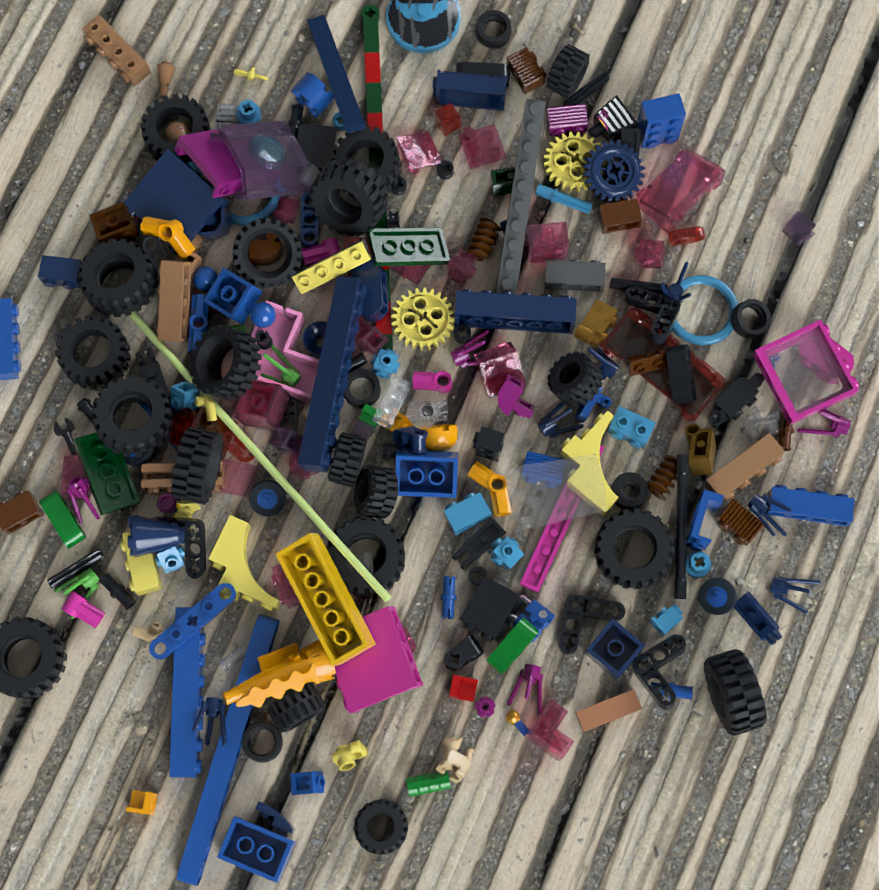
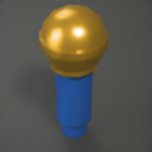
(514, 718)

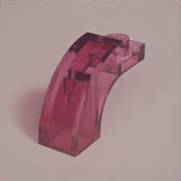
(370, 338)

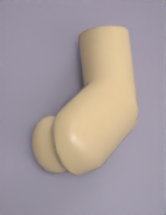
(150, 633)

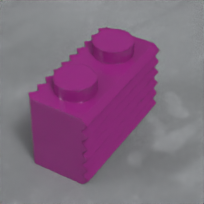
(567, 119)

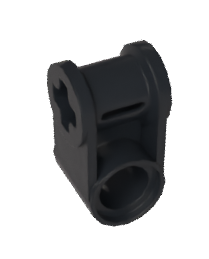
(466, 651)

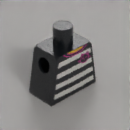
(611, 119)

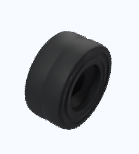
(635, 481)

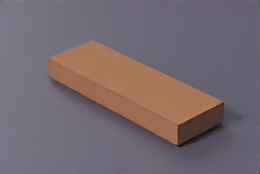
(608, 710)

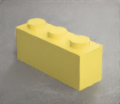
(143, 570)

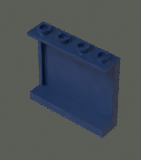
(175, 193)

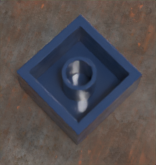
(614, 649)

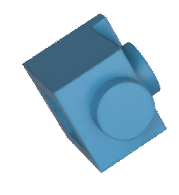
(666, 619)

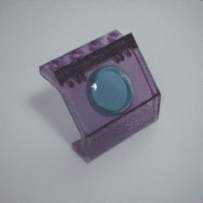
(266, 157)

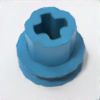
(253, 114)
(700, 571)

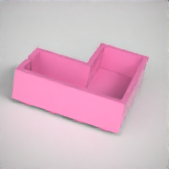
(284, 336)

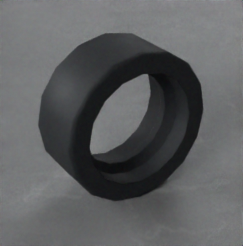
(493, 16)
(762, 311)
(362, 373)
(246, 742)

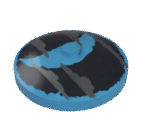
(423, 24)

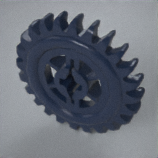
(607, 153)

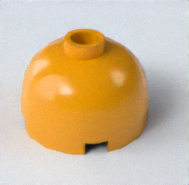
(441, 437)

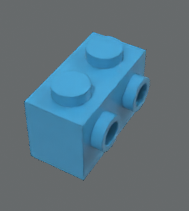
(631, 428)
(467, 513)

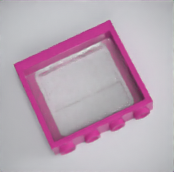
(806, 372)

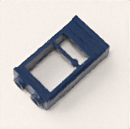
(469, 90)

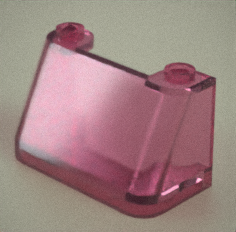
(679, 188)

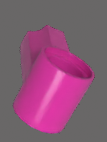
(320, 251)
(430, 380)
(79, 607)

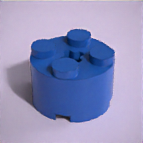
(312, 94)

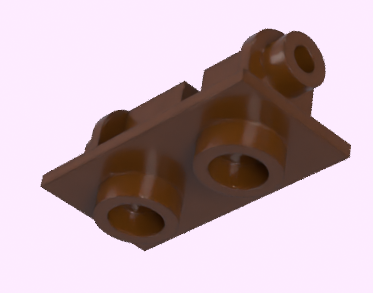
(653, 361)

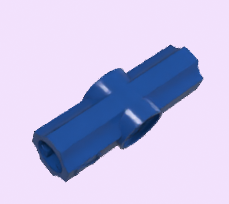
(199, 313)

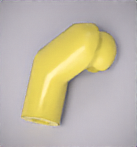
(208, 405)

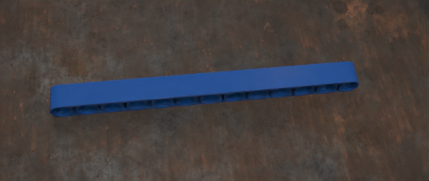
(224, 760)

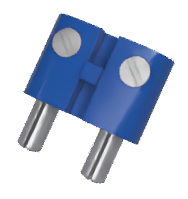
(536, 614)

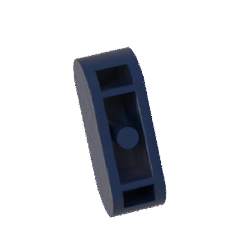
(376, 300)

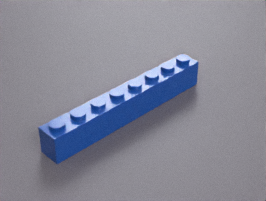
(187, 704)

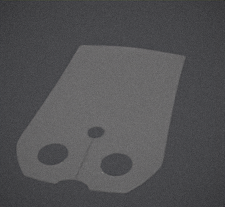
(568, 487)

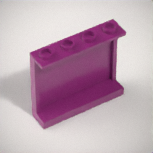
(213, 160)

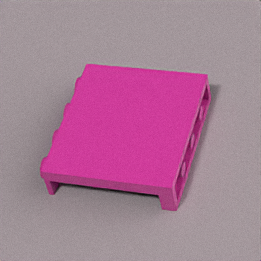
(382, 669)

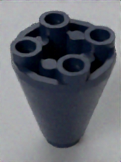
(152, 535)

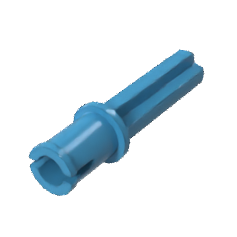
(562, 198)

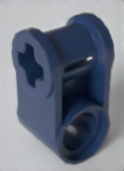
(411, 439)

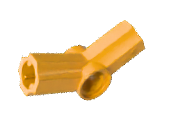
(175, 237)
(499, 497)

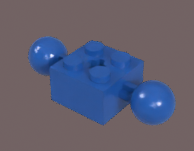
(233, 296)

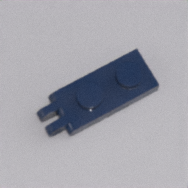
(758, 618)

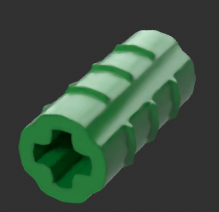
(428, 783)

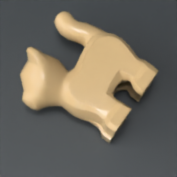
(454, 760)

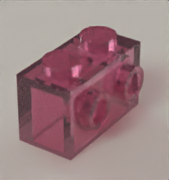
(287, 593)

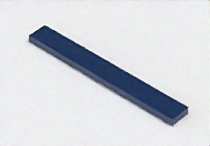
(336, 74)

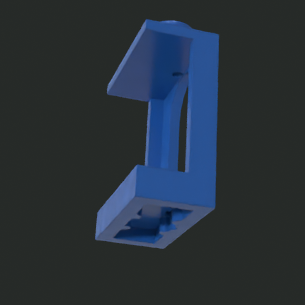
(709, 501)

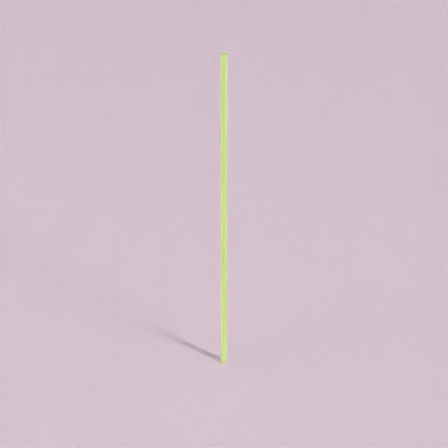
(266, 464)

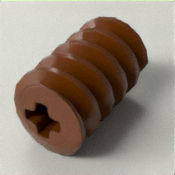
(483, 238)
(663, 477)

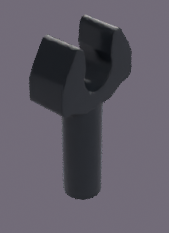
(66, 433)

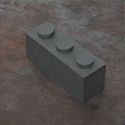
(574, 275)

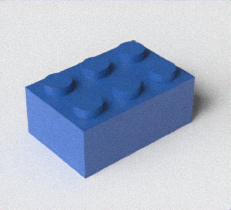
(661, 120)
(427, 474)
(256, 849)

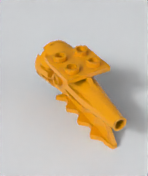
(282, 671)

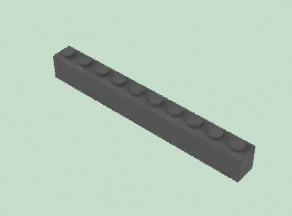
(520, 196)

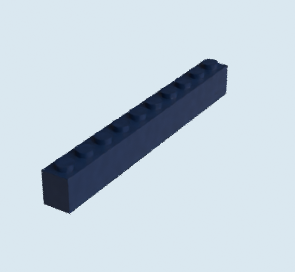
(332, 375)

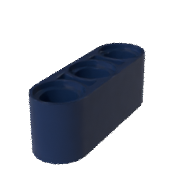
(308, 229)

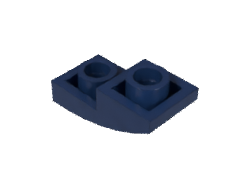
(282, 824)

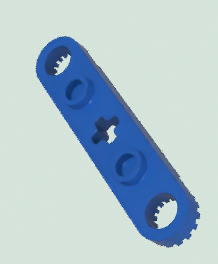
(181, 632)

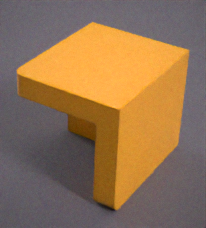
(142, 802)

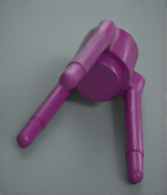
(460, 354)
(839, 425)
(78, 488)
(530, 674)

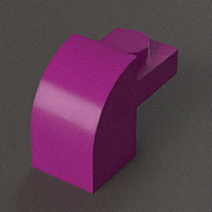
(509, 398)

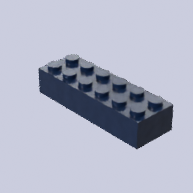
(515, 312)

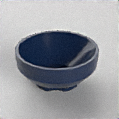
(310, 336)

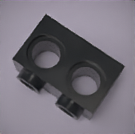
(488, 443)

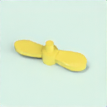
(250, 75)

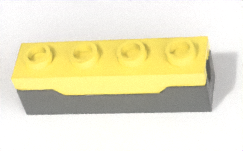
(332, 266)

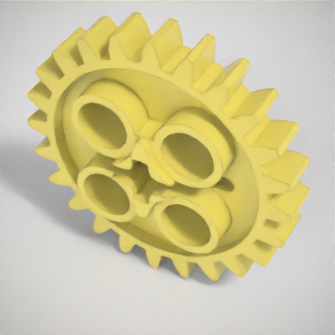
(573, 160)
(412, 332)

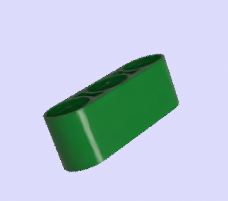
(62, 519)
(512, 646)

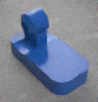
(584, 410)

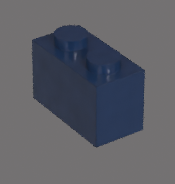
(59, 272)

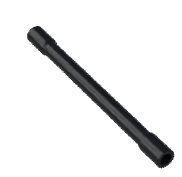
(680, 582)

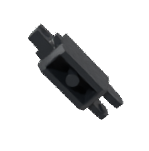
(735, 399)

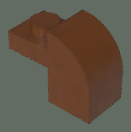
(266, 252)

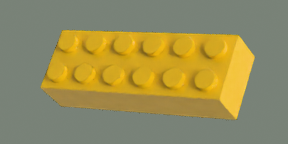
(325, 599)

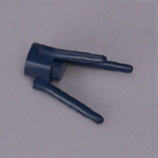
(675, 290)
(608, 366)
(548, 424)
(759, 505)
(781, 585)
(212, 707)

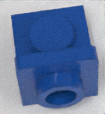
(307, 782)

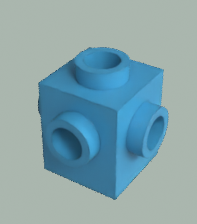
(384, 370)
(184, 396)
(510, 556)
(171, 558)

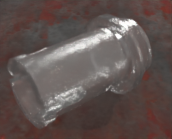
(231, 659)

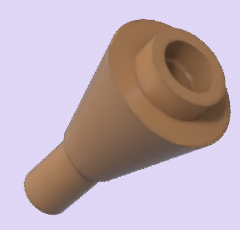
(165, 74)

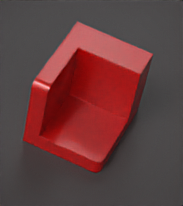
(463, 688)

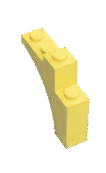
(591, 445)
(231, 555)

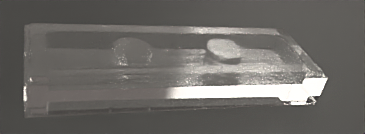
(392, 401)

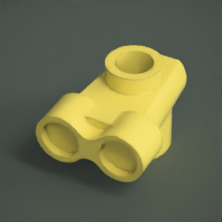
(345, 755)

